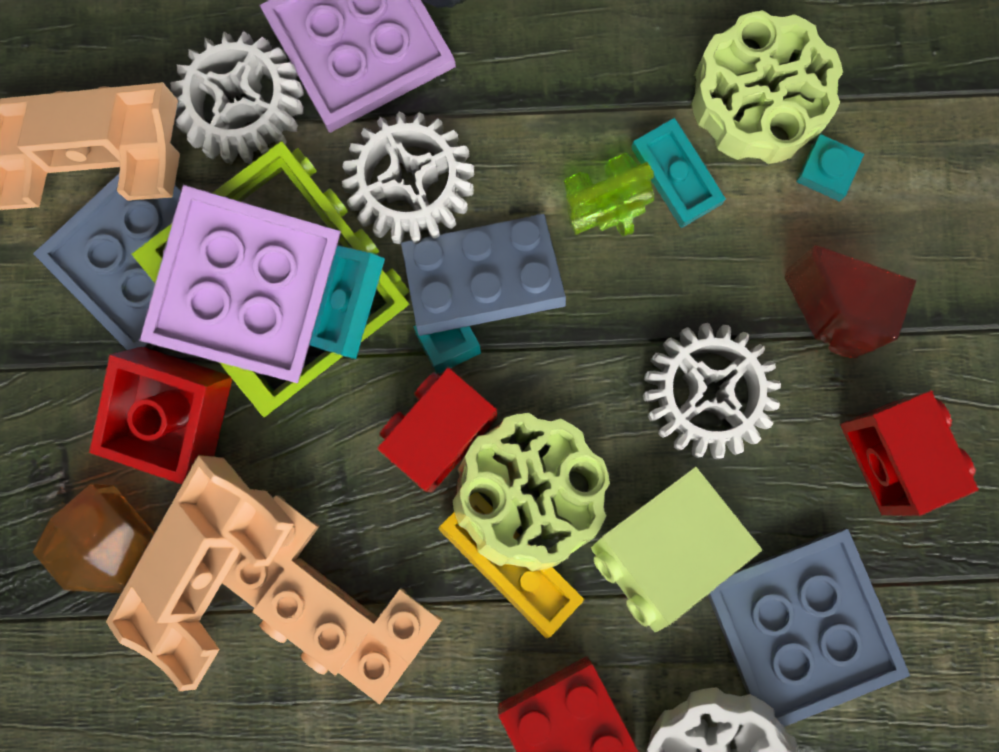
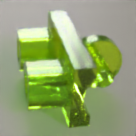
(611, 200)

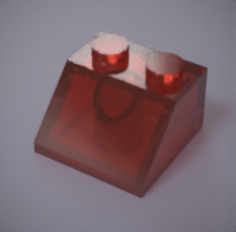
(849, 300)

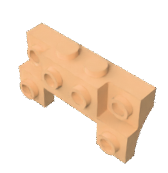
(86, 132)
(187, 562)
(326, 621)

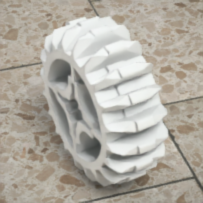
(245, 66)
(424, 168)
(743, 364)

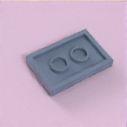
(483, 275)

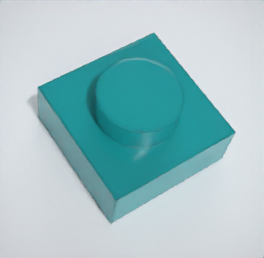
(830, 167)
(449, 347)

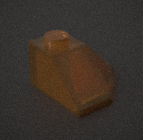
(94, 541)

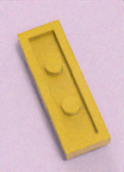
(538, 595)

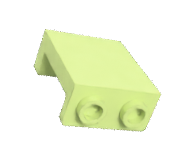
(674, 551)

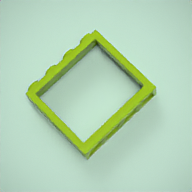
(330, 211)

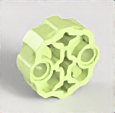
(802, 94)
(502, 472)

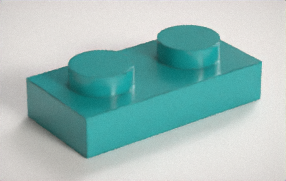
(678, 173)
(347, 301)

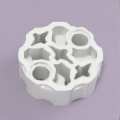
(685, 730)

